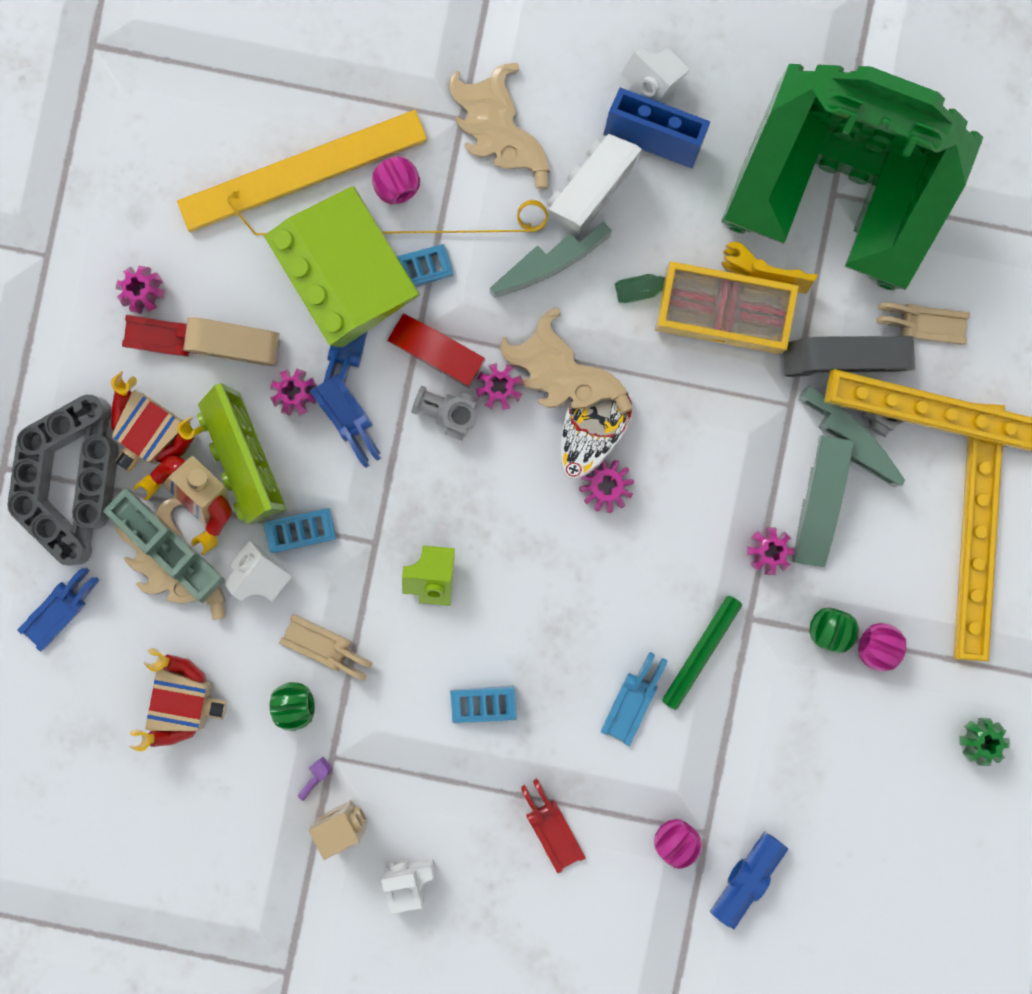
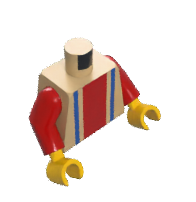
(146, 427)
(196, 490)
(177, 702)

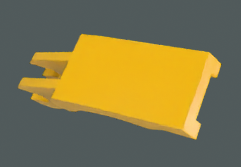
(744, 263)

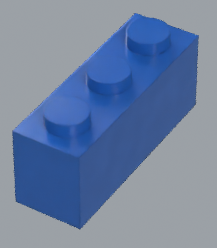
(656, 127)

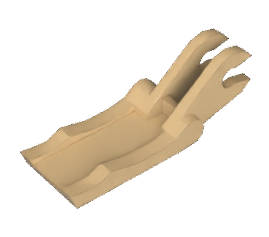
(927, 323)
(322, 646)

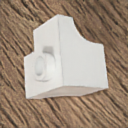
(654, 73)
(256, 574)
(404, 884)

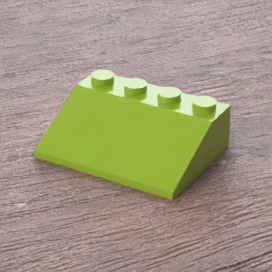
(342, 266)
(241, 455)

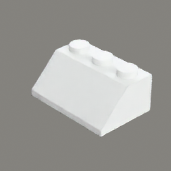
(593, 184)

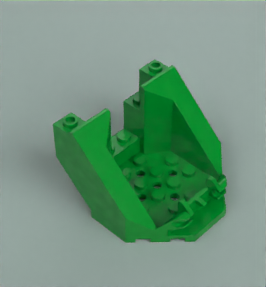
(876, 134)

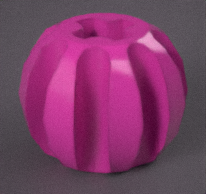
(395, 180)
(147, 295)
(500, 377)
(287, 385)
(762, 546)
(882, 647)
(678, 843)

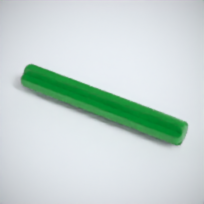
(702, 652)

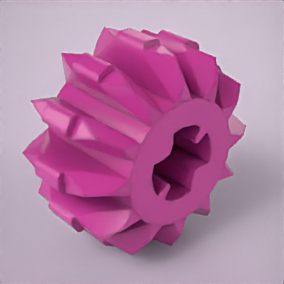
(614, 492)

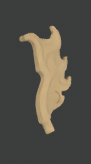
(492, 125)
(556, 372)
(158, 578)

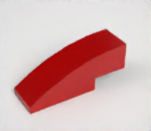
(436, 350)

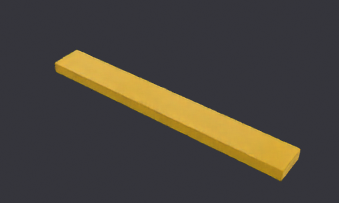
(302, 170)
(929, 409)
(978, 549)

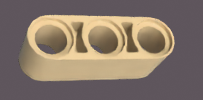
(231, 341)

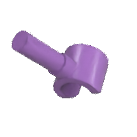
(320, 770)

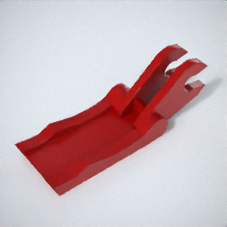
(155, 335)
(552, 830)

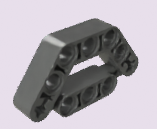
(38, 490)

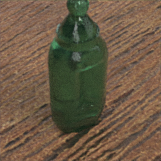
(639, 288)

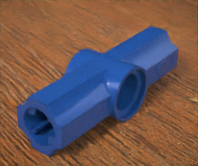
(749, 880)

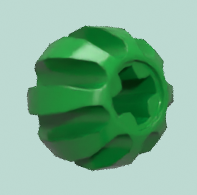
(834, 630)
(292, 706)
(976, 736)

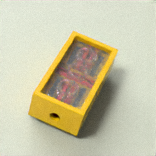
(726, 308)

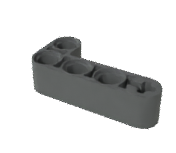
(849, 354)

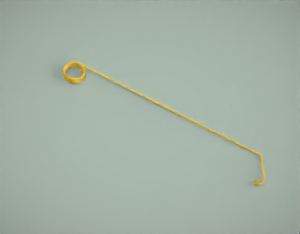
(528, 229)

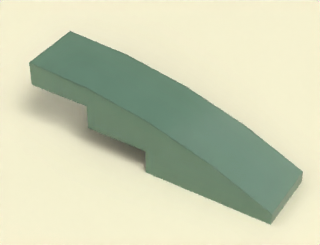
(540, 266)
(866, 450)
(823, 501)
(163, 545)

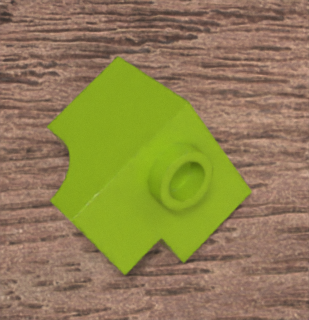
(431, 576)

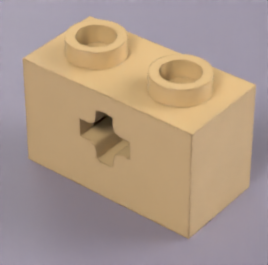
(338, 829)

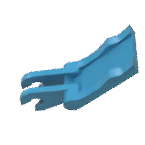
(632, 702)

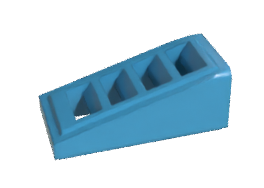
(427, 253)
(273, 539)
(508, 691)

